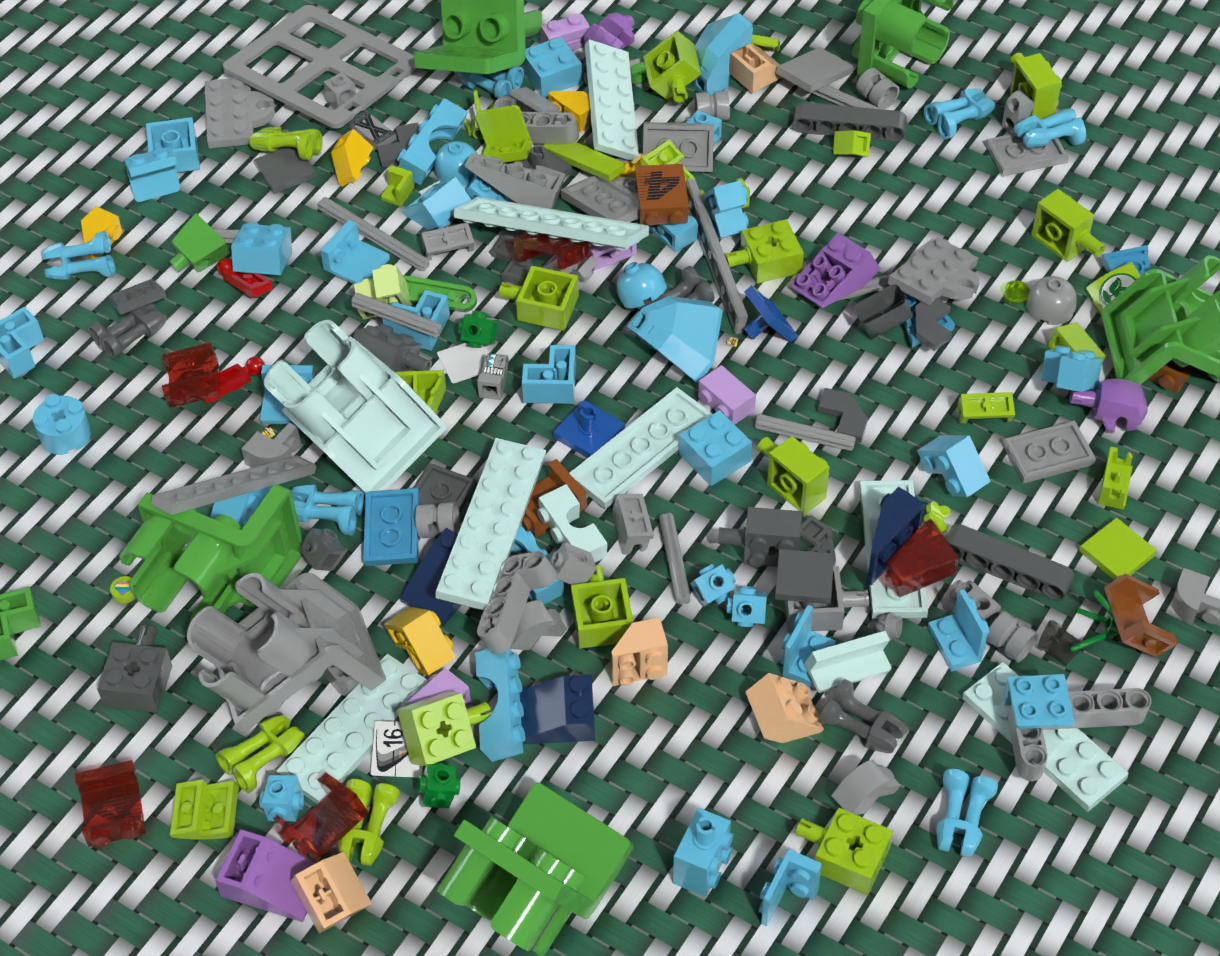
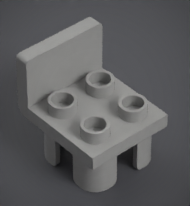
(281, 644)

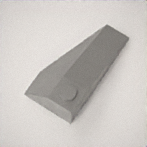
(523, 185)

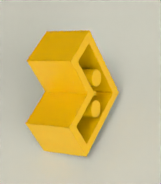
(420, 635)

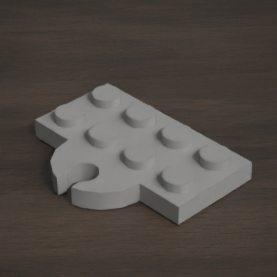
(234, 112)
(605, 199)
(937, 272)

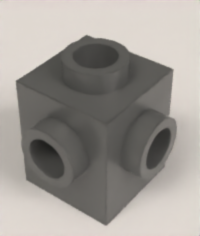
(322, 549)

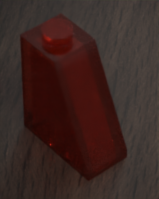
(921, 561)

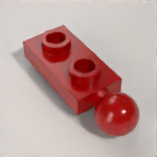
(250, 283)
(237, 376)

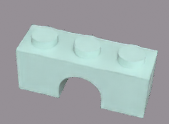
(561, 508)

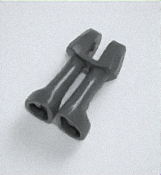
(690, 285)
(146, 322)
(884, 724)

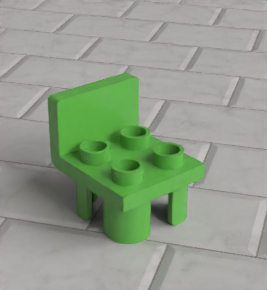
(898, 27)
(481, 36)
(1164, 321)
(212, 551)
(535, 868)

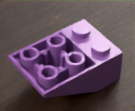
(836, 272)
(261, 875)

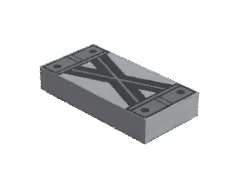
(372, 130)

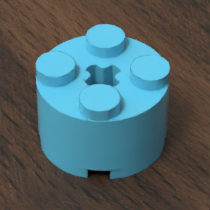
(61, 424)

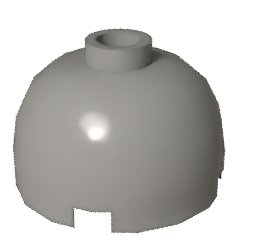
(1052, 300)

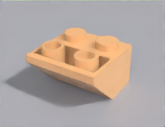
(753, 67)
(640, 653)
(783, 709)
(330, 891)

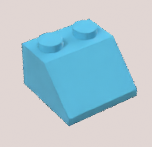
(437, 204)

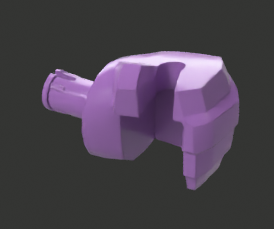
(613, 31)
(1113, 400)

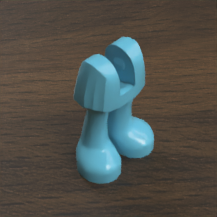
(505, 81)
(972, 105)
(1038, 133)
(98, 245)
(351, 502)
(981, 790)

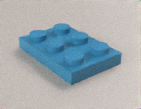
(391, 527)

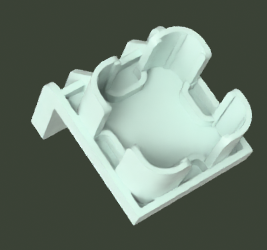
(356, 409)

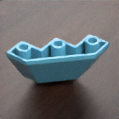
(714, 51)
(682, 332)

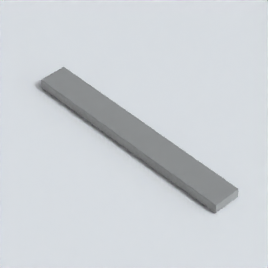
(716, 259)
(232, 485)

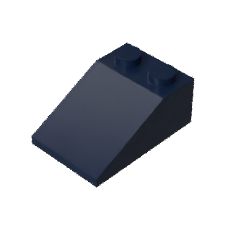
(898, 521)
(424, 583)
(559, 711)

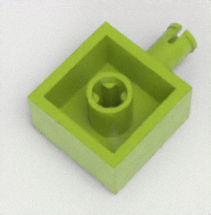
(672, 66)
(1037, 81)
(1065, 227)
(769, 251)
(544, 298)
(796, 473)
(601, 610)
(440, 727)
(849, 848)

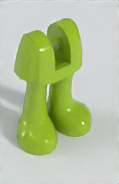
(272, 138)
(280, 743)
(384, 798)

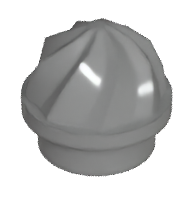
(891, 624)

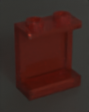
(567, 252)

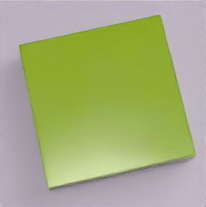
(1118, 550)

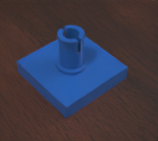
(768, 316)
(587, 429)

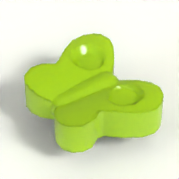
(937, 514)

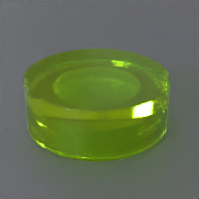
(1016, 292)

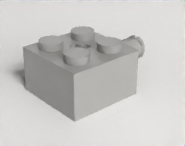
(827, 616)

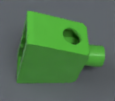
(198, 246)

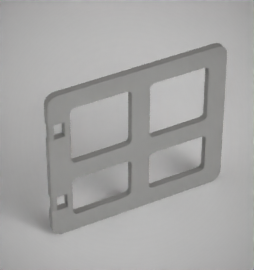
(321, 61)

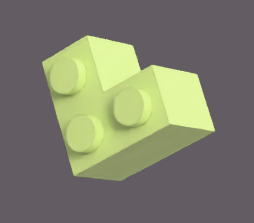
(386, 286)

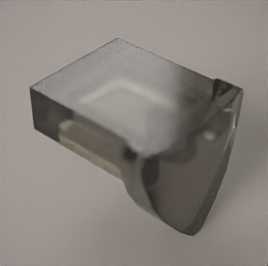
(1057, 643)

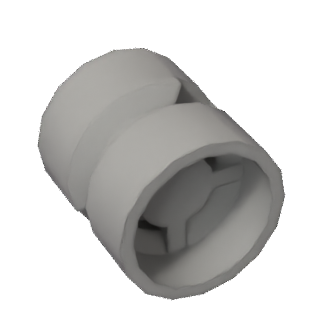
(877, 88)
(714, 105)
(434, 520)
(1013, 638)

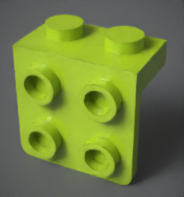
(504, 133)

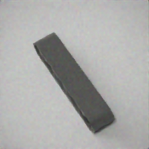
(827, 118)
(1010, 562)

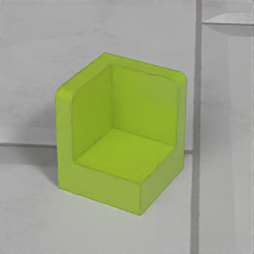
(852, 143)
(399, 186)

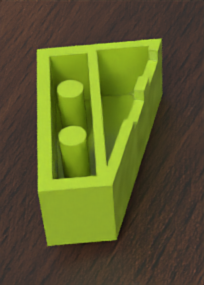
(428, 385)

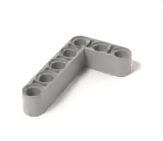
(1093, 715)

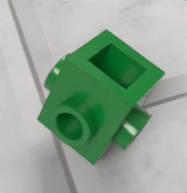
(486, 329)
(438, 785)

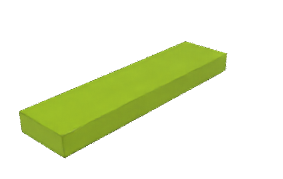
(588, 160)

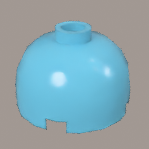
(451, 162)
(639, 283)

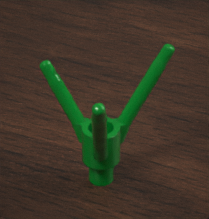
(1110, 624)

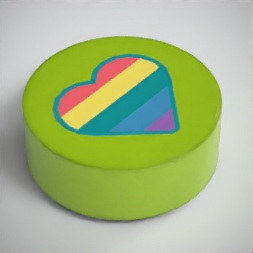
(121, 591)

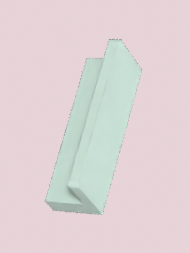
(849, 660)

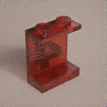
(191, 374)
(110, 803)
(326, 821)

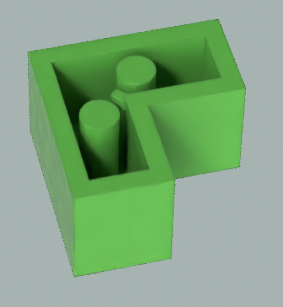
(17, 615)

